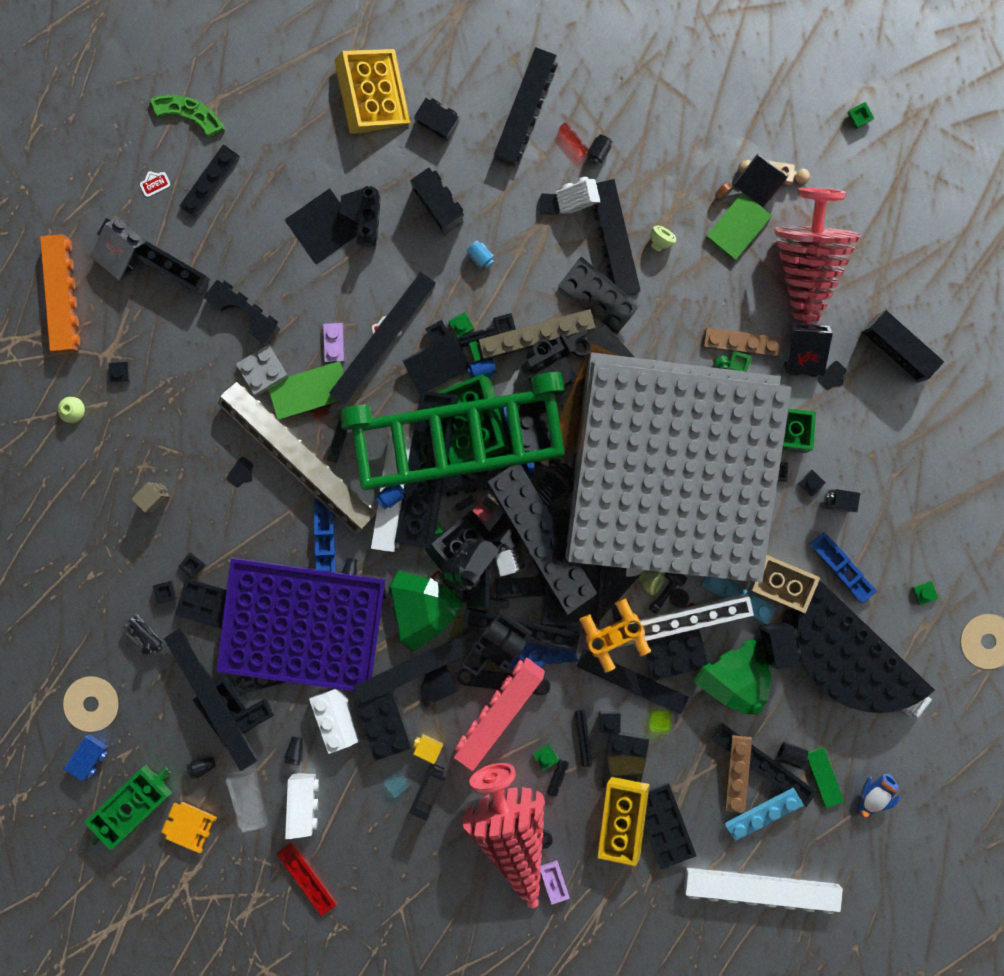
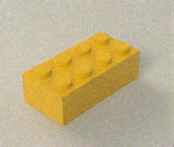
(623, 821)

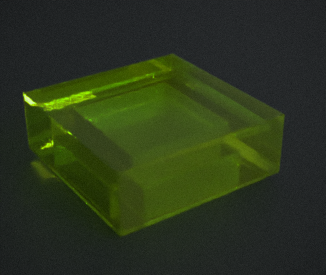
(660, 720)

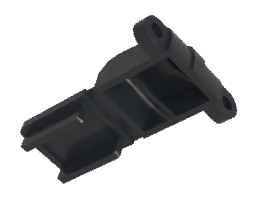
(475, 555)

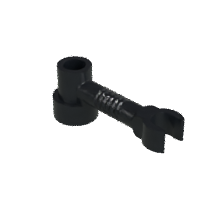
(675, 579)

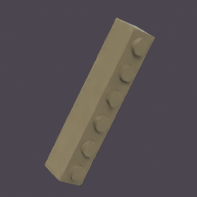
(527, 336)

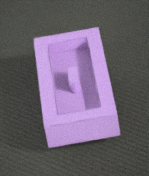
(333, 342)
(554, 882)

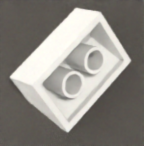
(337, 719)
(301, 805)

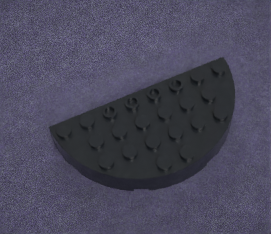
(852, 660)

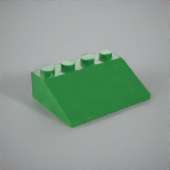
(492, 425)

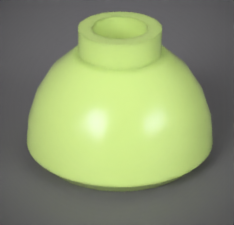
(662, 238)
(71, 409)
(652, 581)

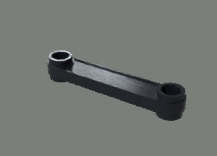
(493, 680)

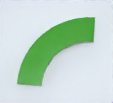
(190, 108)

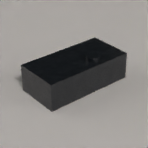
(902, 346)

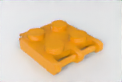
(188, 826)

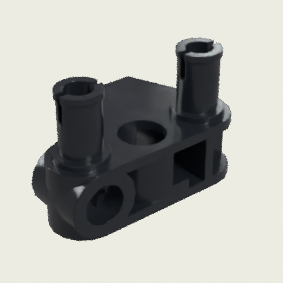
(357, 207)

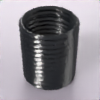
(792, 755)

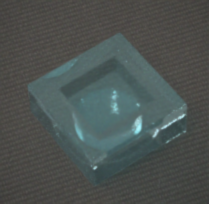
(396, 783)

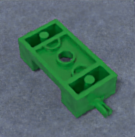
(142, 792)

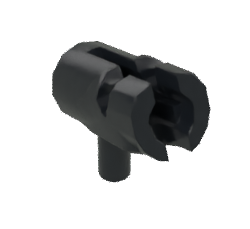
(143, 635)

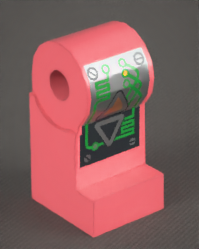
(486, 507)

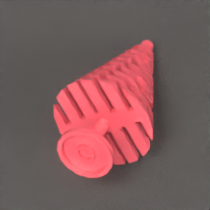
(814, 256)
(510, 830)

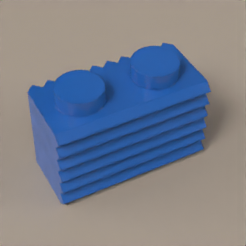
(86, 757)

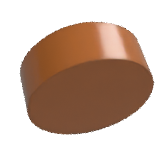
(723, 191)

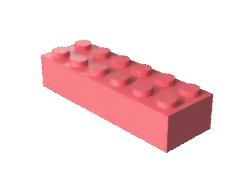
(499, 714)

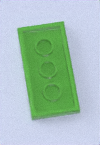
(305, 391)

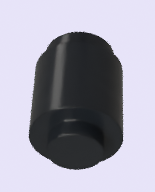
(599, 149)

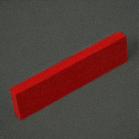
(306, 879)

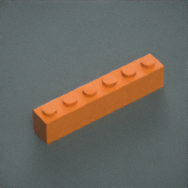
(59, 293)

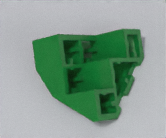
(421, 608)
(739, 678)

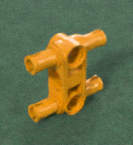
(615, 635)

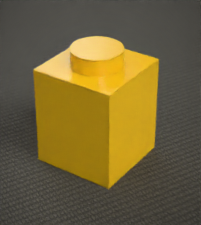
(427, 748)

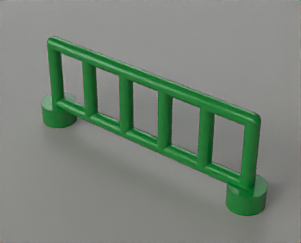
(359, 419)

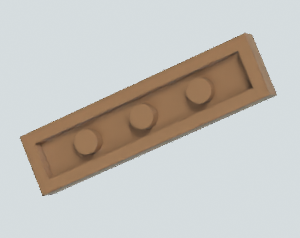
(742, 342)
(738, 774)

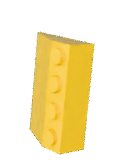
(371, 90)

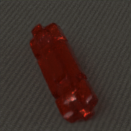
(574, 139)

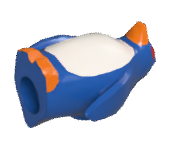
(878, 795)

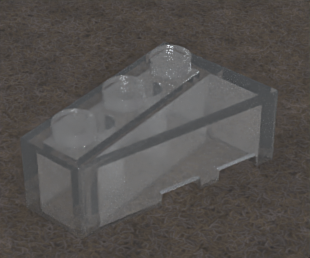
(247, 800)

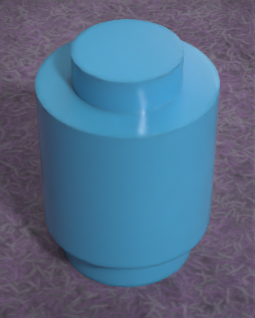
(480, 255)

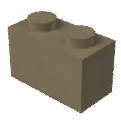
(151, 497)

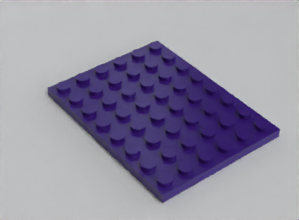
(300, 624)

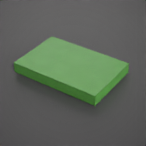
(738, 226)

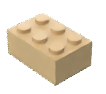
(786, 584)

